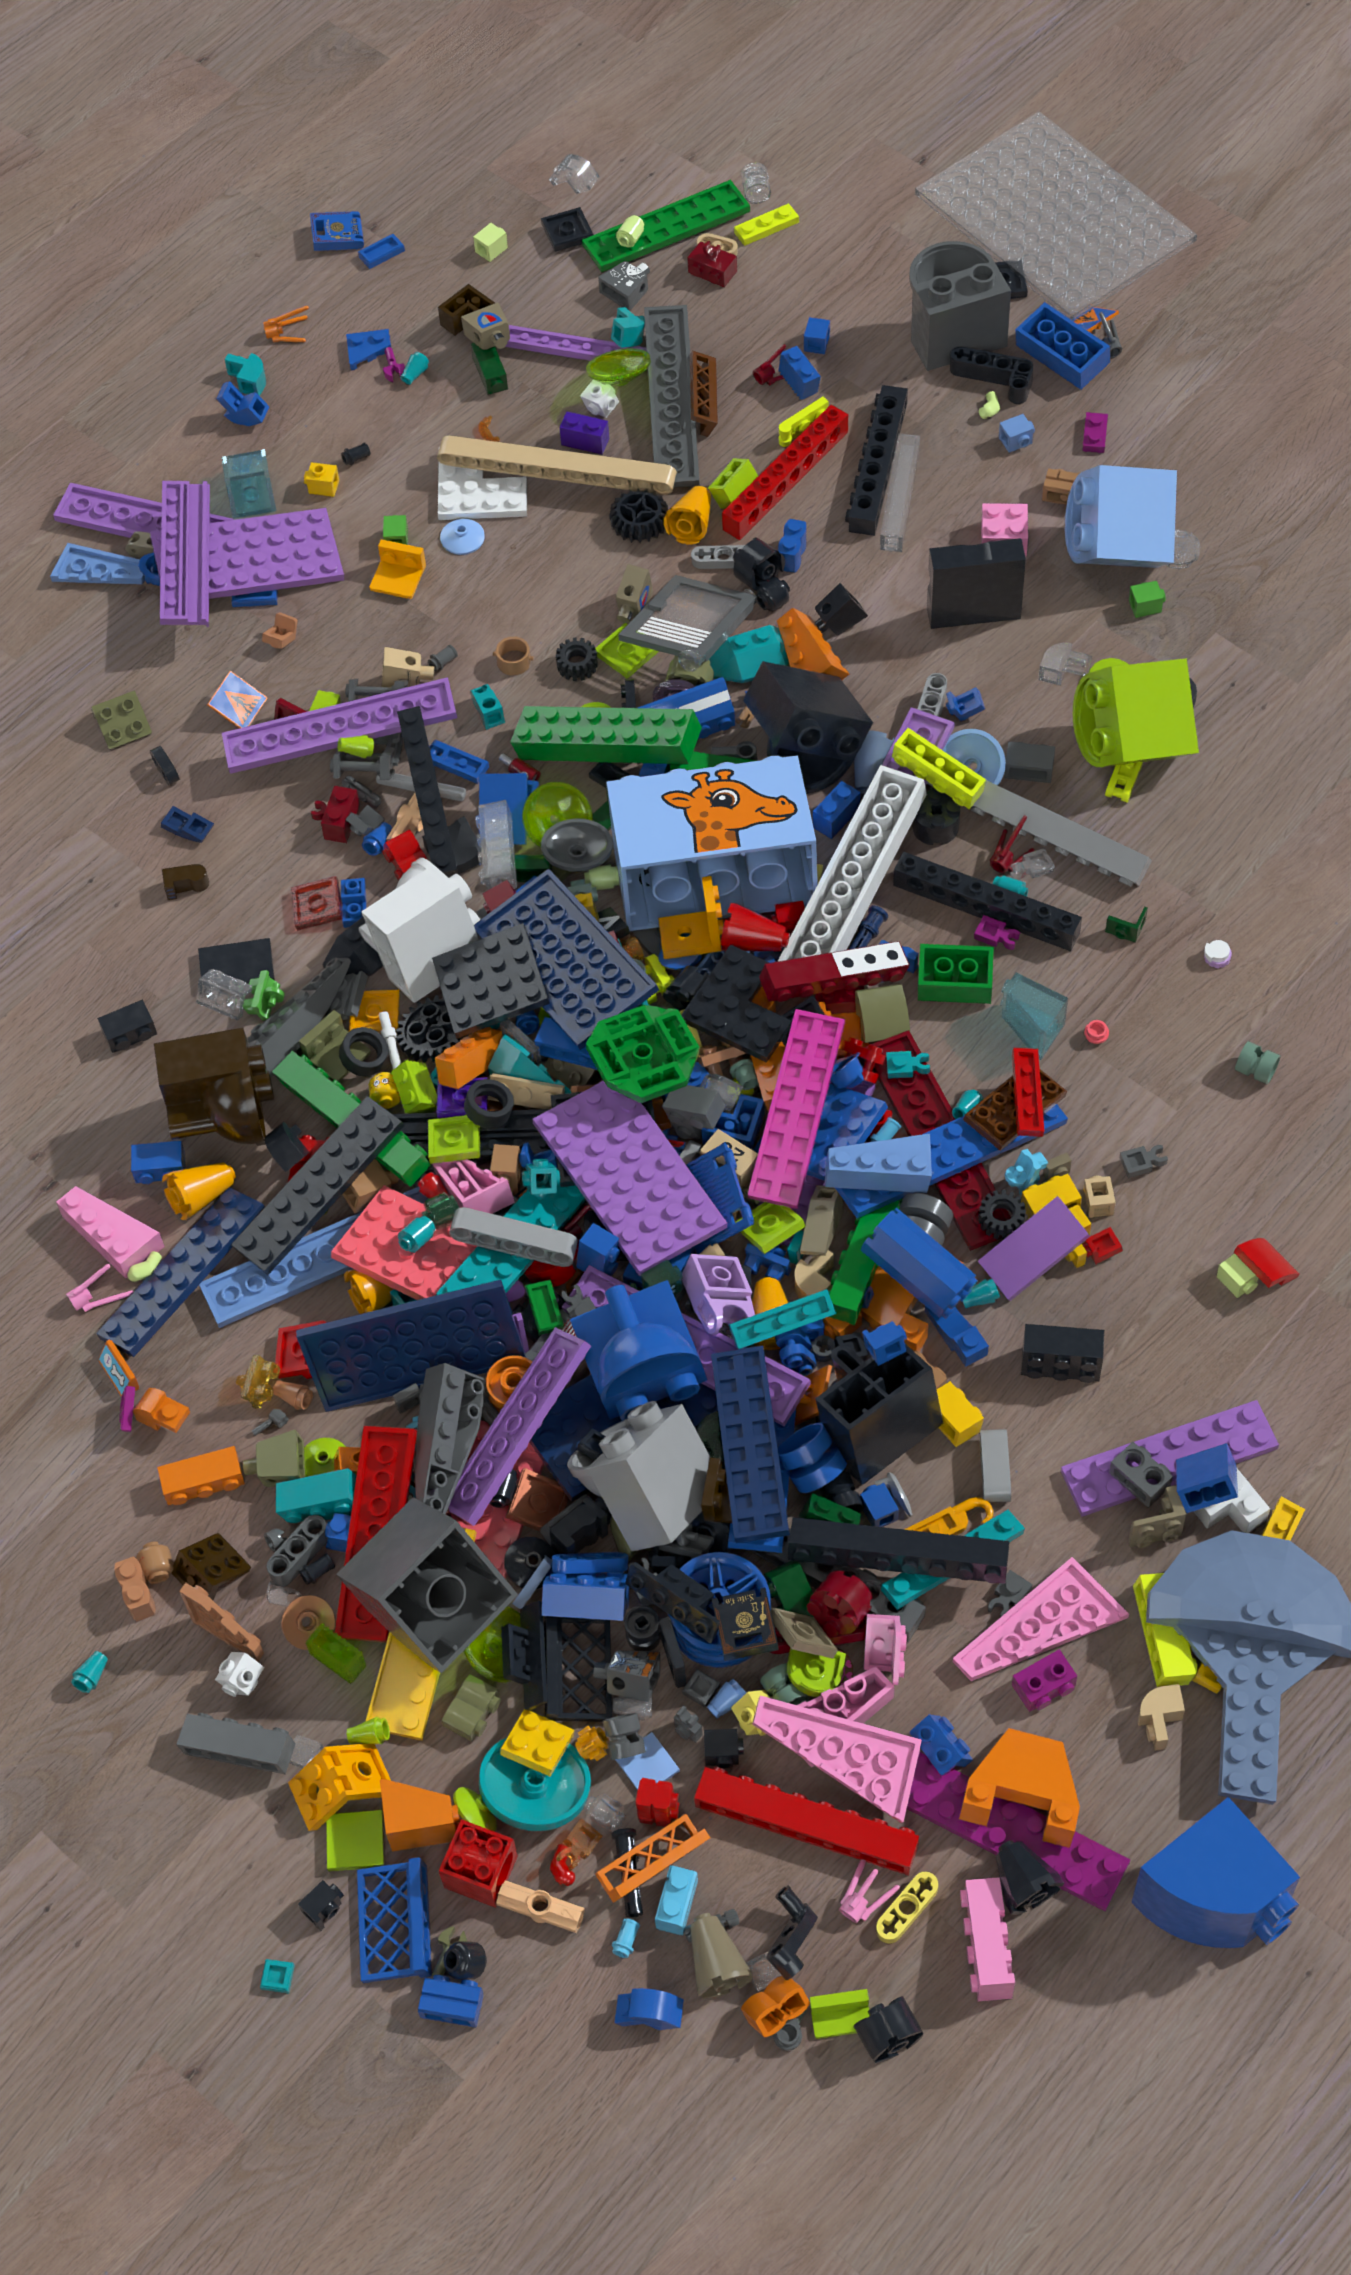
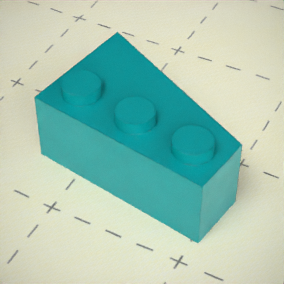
(316, 1495)

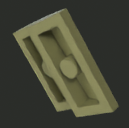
(882, 1012)

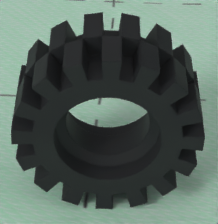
(579, 669)
(1001, 1201)

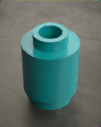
(1011, 884)
(416, 1234)

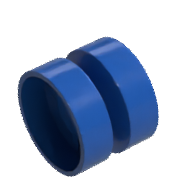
(811, 1457)

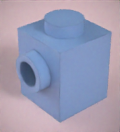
(1016, 432)

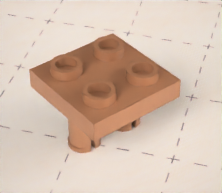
(710, 1056)

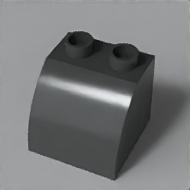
(427, 1583)

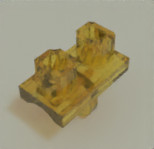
(255, 1381)

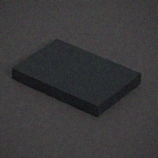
(239, 959)

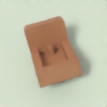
(282, 632)

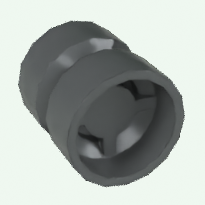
(624, 1736)

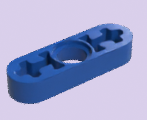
(589, 1562)

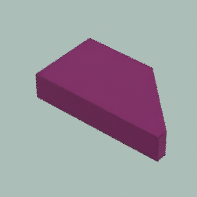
(126, 1408)

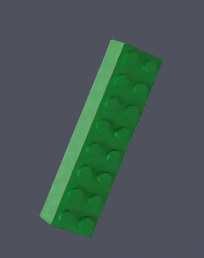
(606, 734)

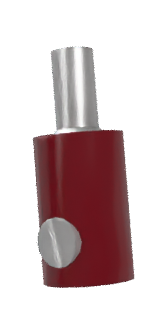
(519, 766)

